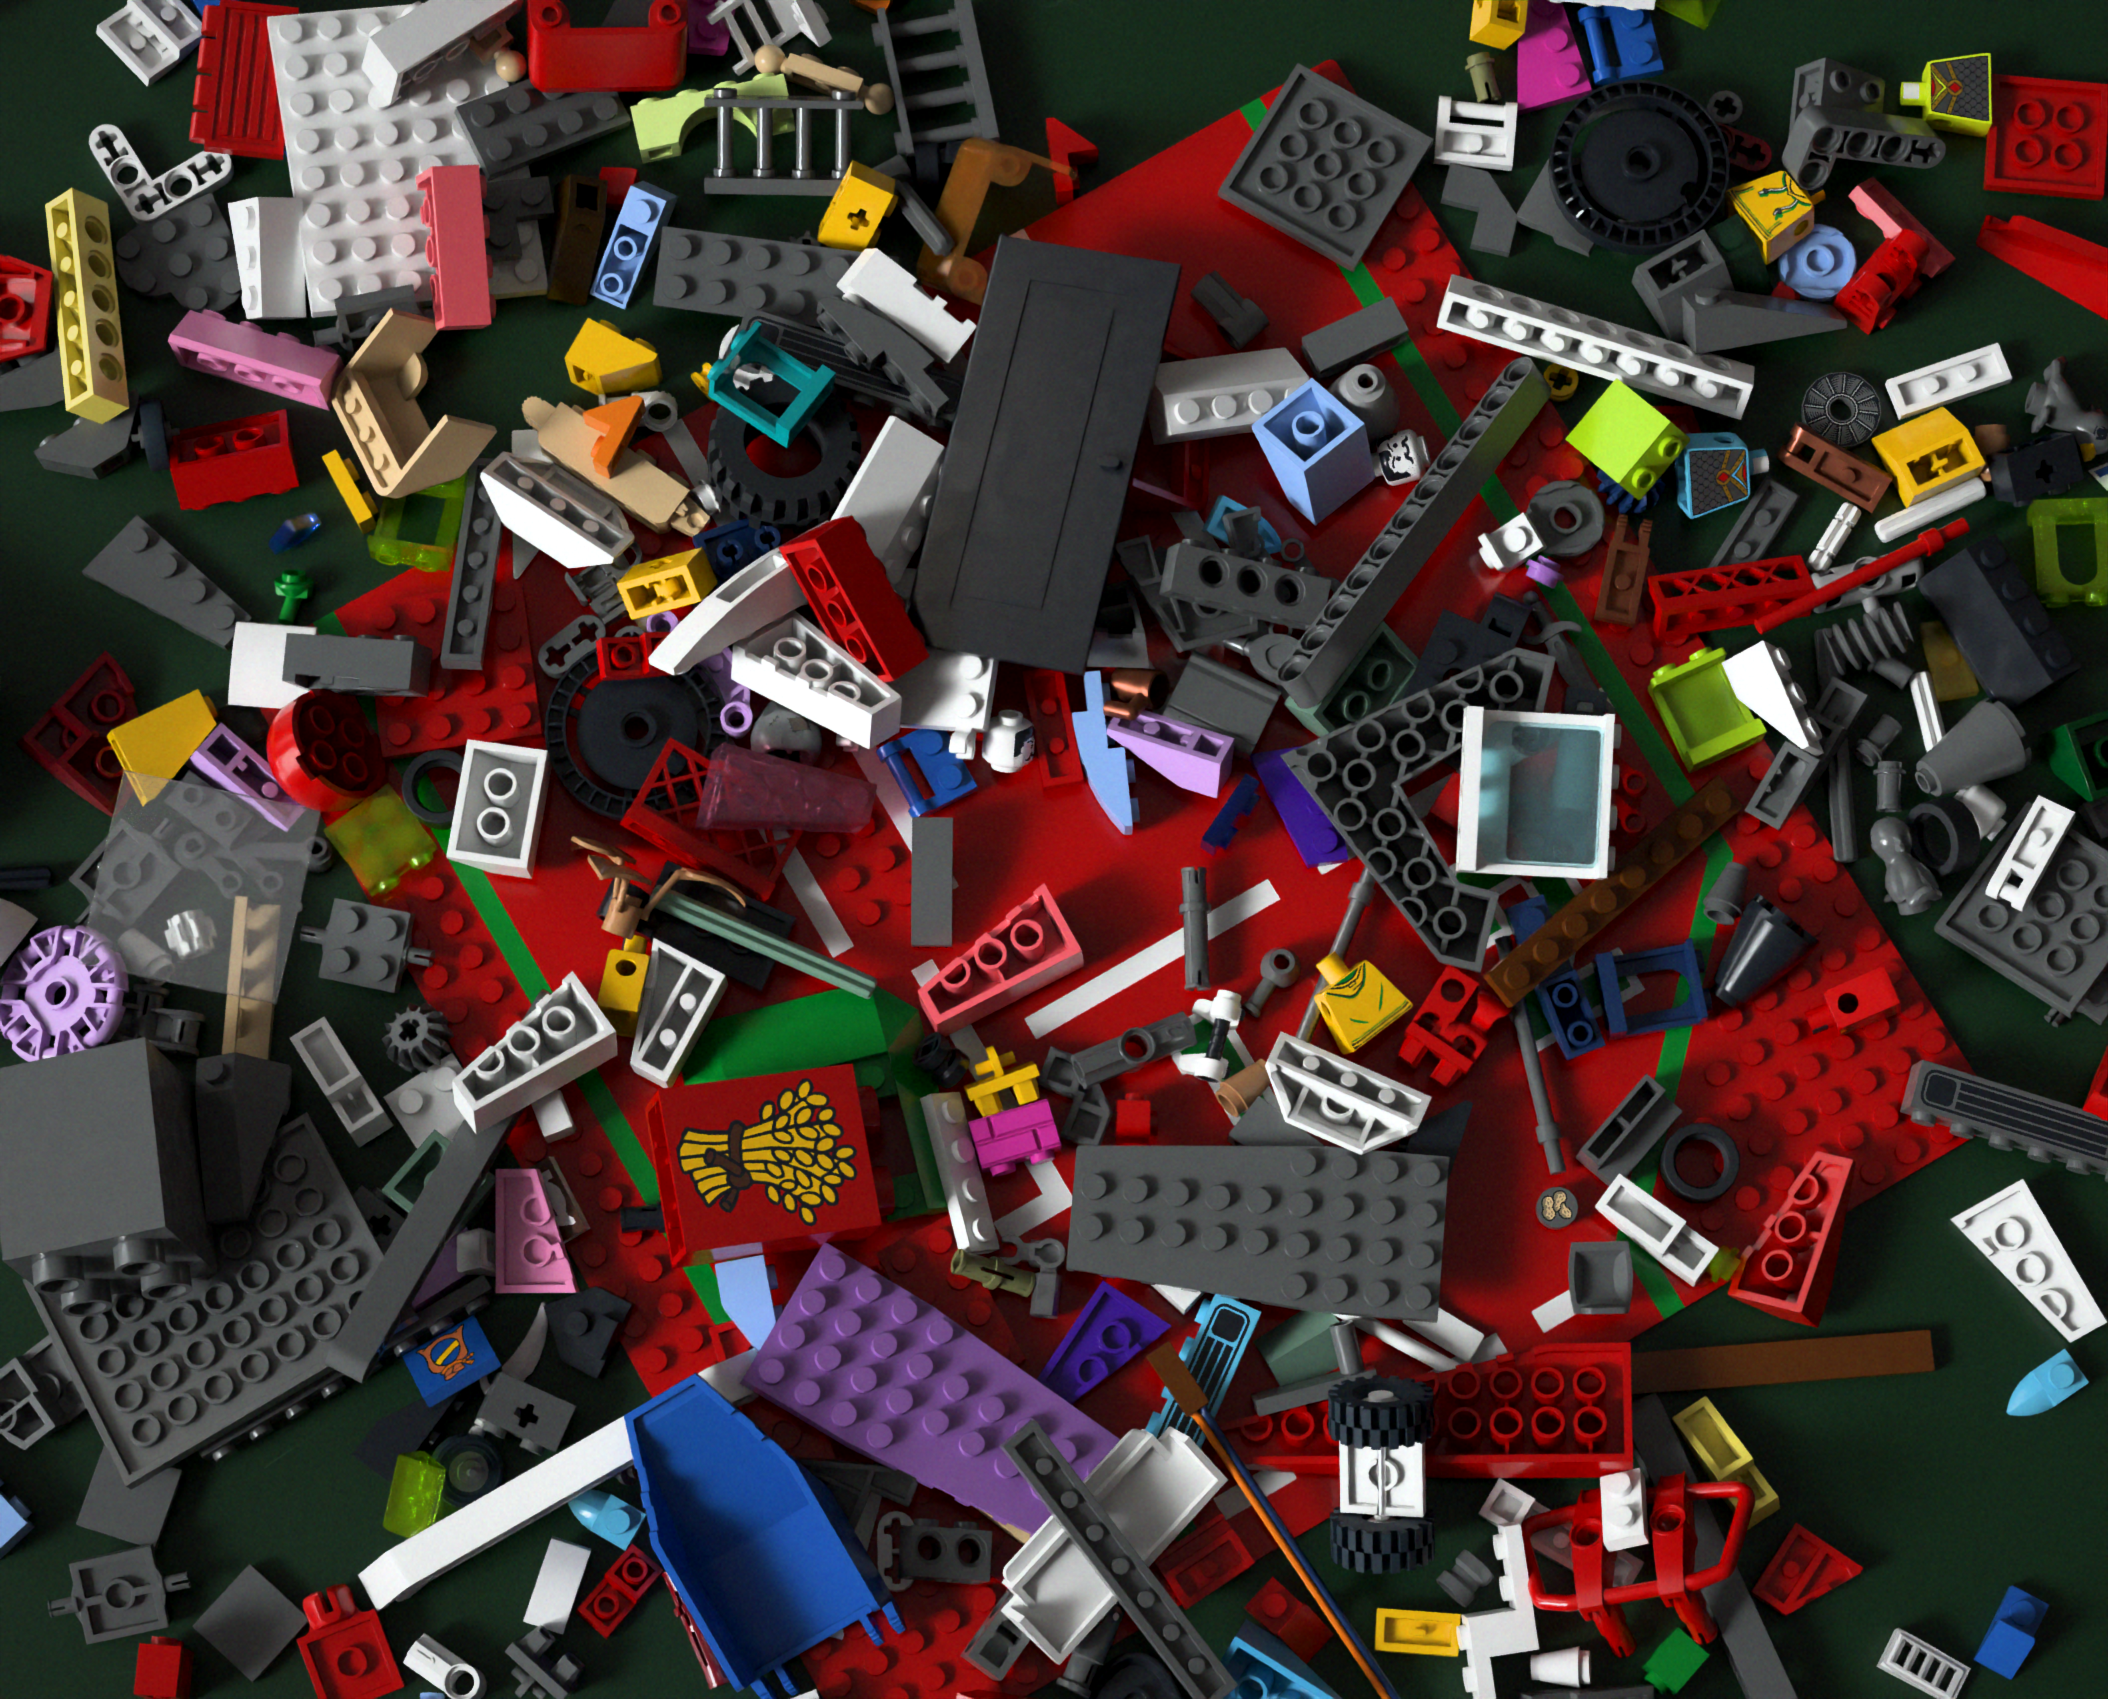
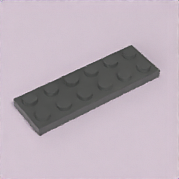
(736, 272)

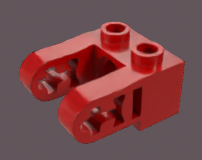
(1883, 281)

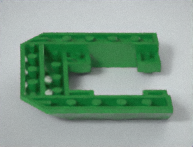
(833, 1031)

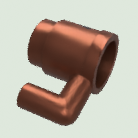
(1138, 688)

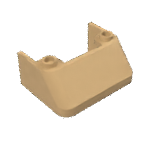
(384, 420)

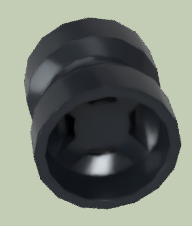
(941, 1060)

